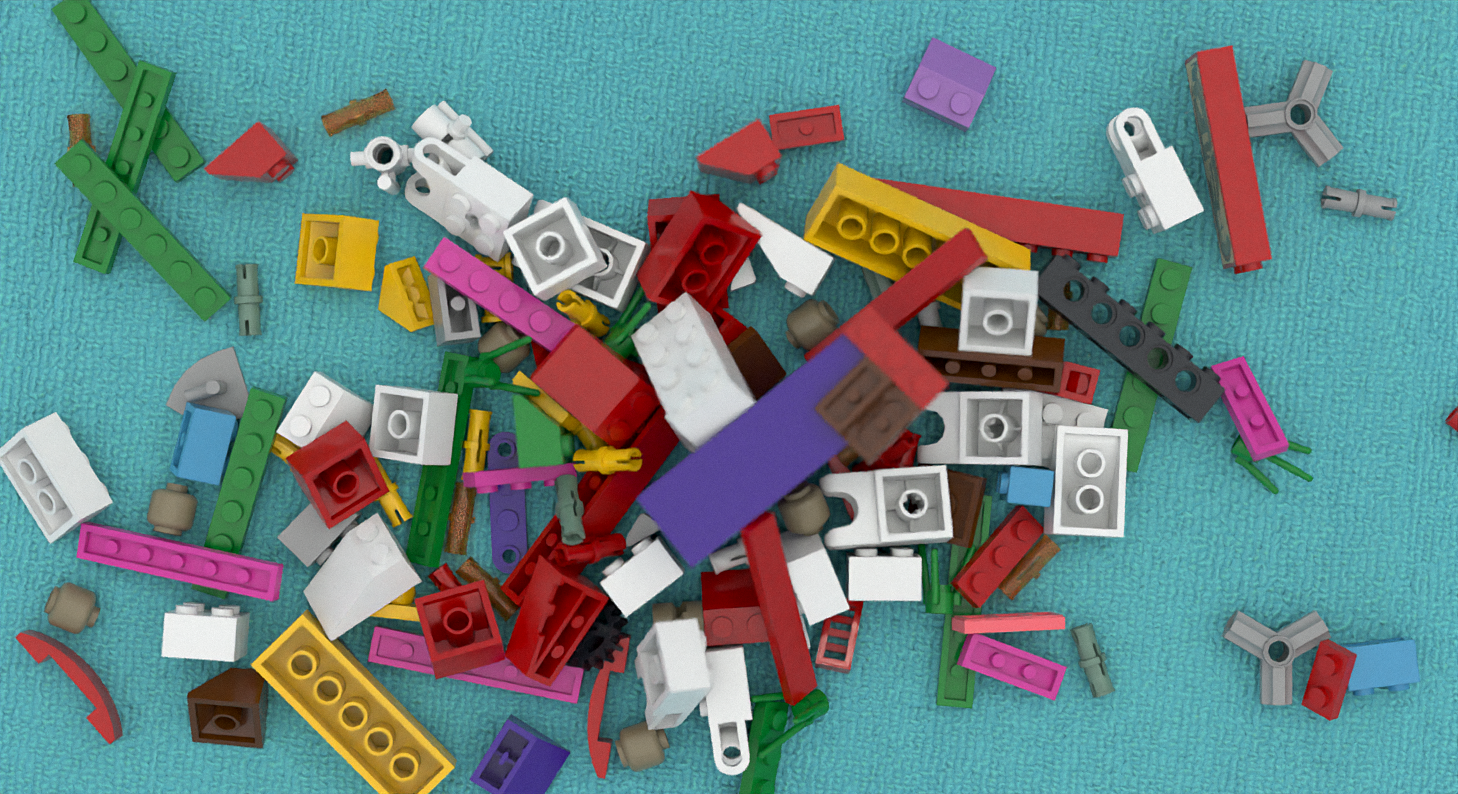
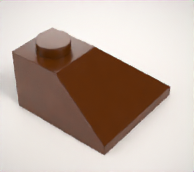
(230, 709)

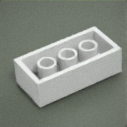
(692, 370)

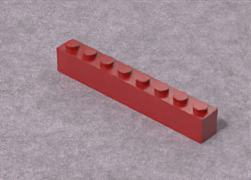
(1029, 222)

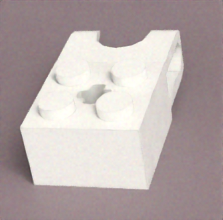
(1151, 172)
(467, 196)
(626, 255)
(972, 428)
(879, 509)
(673, 671)
(728, 706)

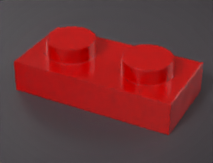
(806, 127)
(1329, 679)

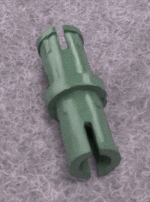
(248, 299)
(569, 509)
(1092, 660)

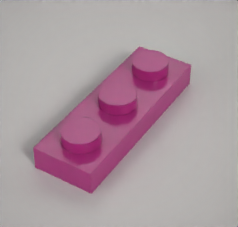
(1250, 410)
(518, 478)
(1011, 665)

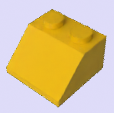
(337, 251)

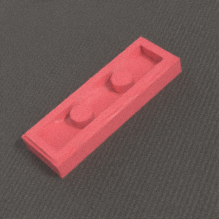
(1008, 622)

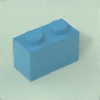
(203, 443)
(1025, 485)
(1382, 664)

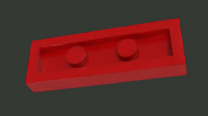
(895, 357)
(997, 556)

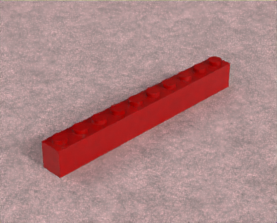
(611, 495)

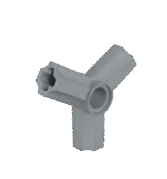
(1306, 94)
(1256, 639)

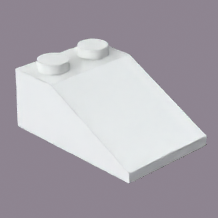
(793, 258)
(1088, 482)
(360, 577)

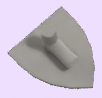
(213, 383)

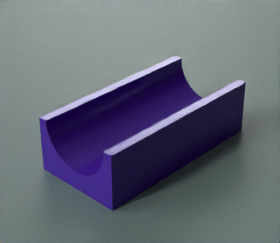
(751, 459)

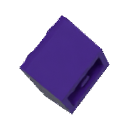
(519, 761)

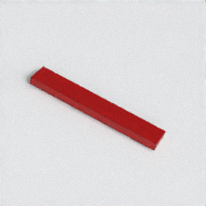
(920, 285)
(778, 607)

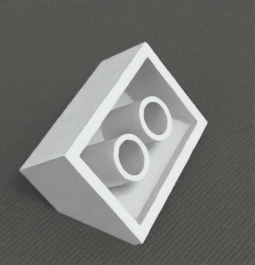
(53, 477)

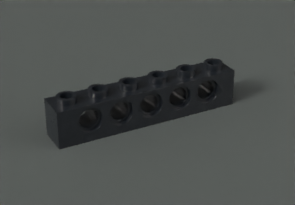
(1204, 385)

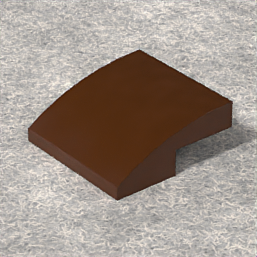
(867, 410)

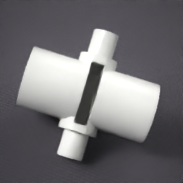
(454, 130)
(372, 159)

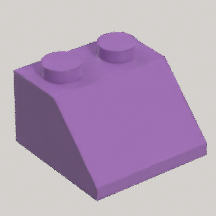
(949, 84)

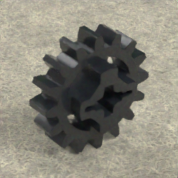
(600, 639)

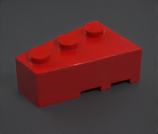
(552, 620)

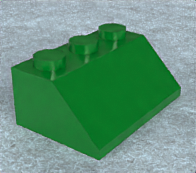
(539, 436)

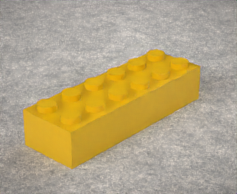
(894, 230)
(353, 710)

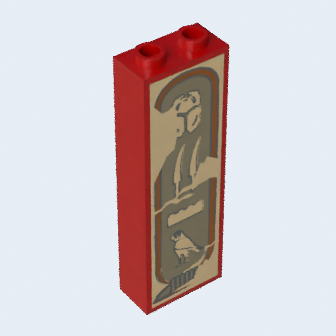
(1228, 159)

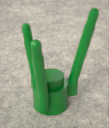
(621, 332)
(486, 373)
(1243, 458)
(938, 597)
(805, 712)

